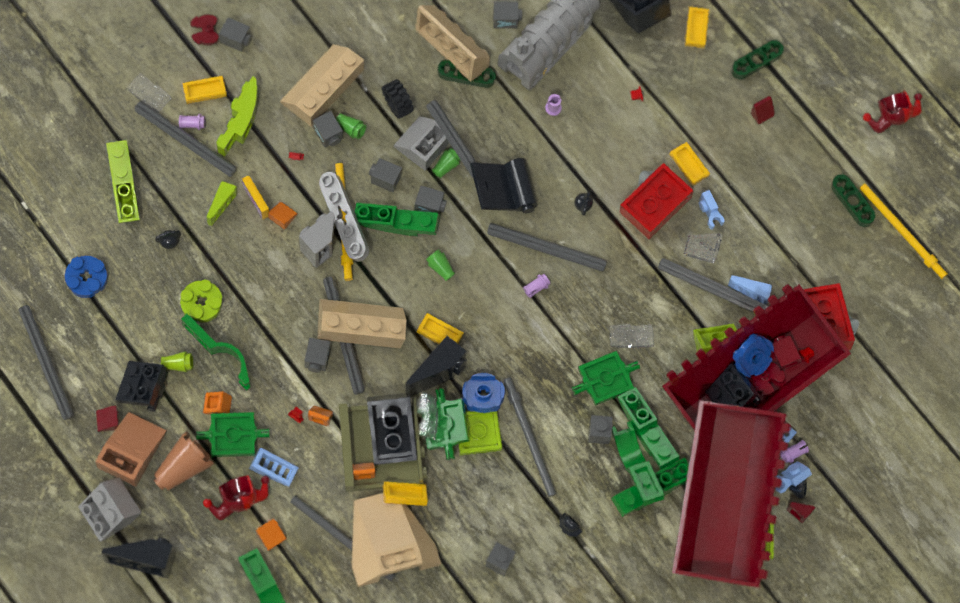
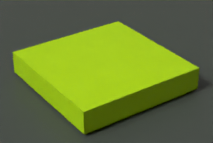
(483, 434)

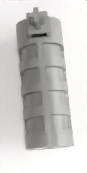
(547, 39)

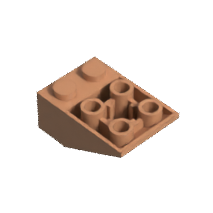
(130, 449)

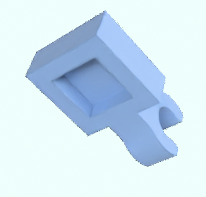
(708, 205)
(793, 476)

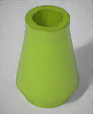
(179, 362)

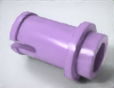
(553, 105)
(192, 121)
(536, 285)
(794, 452)

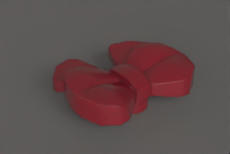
(207, 35)
(762, 381)

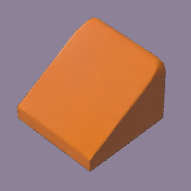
(282, 215)
(217, 403)
(320, 415)
(363, 471)
(270, 534)

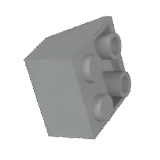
(422, 142)
(318, 240)
(109, 508)

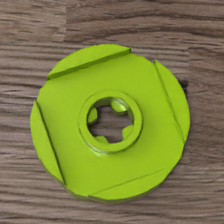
(203, 289)

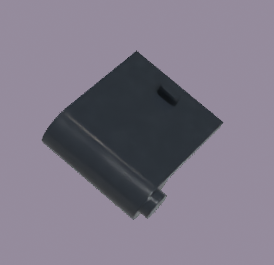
(504, 186)

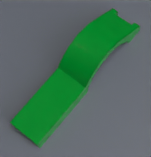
(219, 347)
(637, 466)
(260, 577)

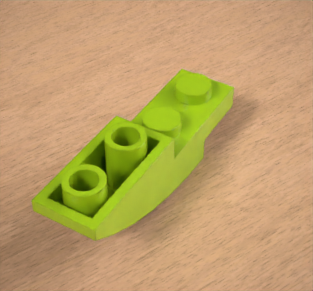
(244, 113)
(123, 181)

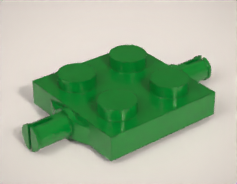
(605, 378)
(451, 425)
(232, 434)

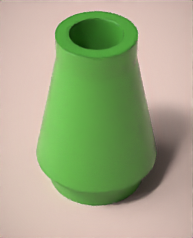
(353, 127)
(446, 163)
(440, 264)

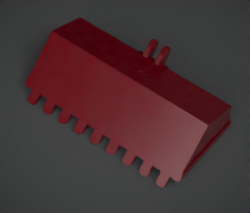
(789, 316)
(730, 494)

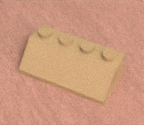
(451, 41)
(323, 83)
(361, 323)

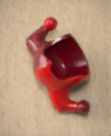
(894, 111)
(238, 496)

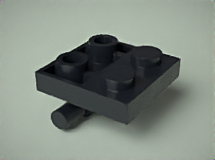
(142, 384)
(733, 389)

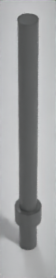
(515, 400)
(327, 526)

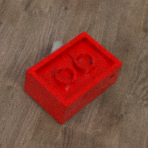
(655, 200)
(832, 306)

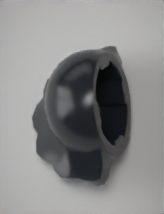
(584, 202)
(168, 239)
(799, 490)
(569, 526)

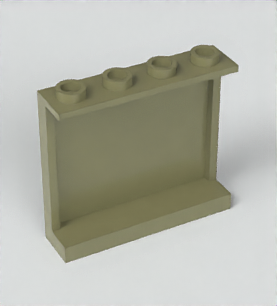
(358, 449)

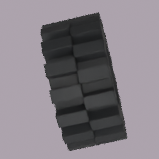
(397, 99)

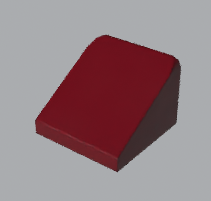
(763, 110)
(107, 418)
(800, 511)

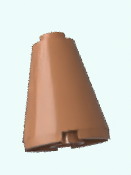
(182, 463)

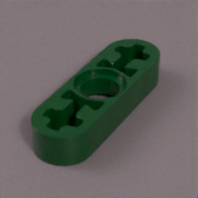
(753, 67)
(459, 79)
(839, 192)

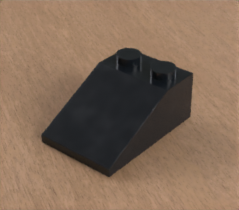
(642, 13)
(439, 367)
(391, 428)
(145, 556)

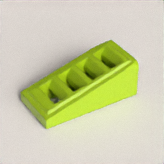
(222, 199)

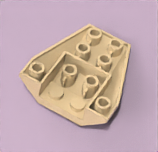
(388, 540)

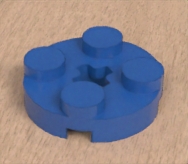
(93, 285)
(756, 346)
(479, 403)

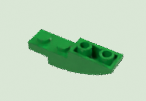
(396, 221)
(647, 428)
(669, 480)

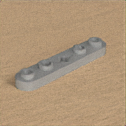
(349, 232)

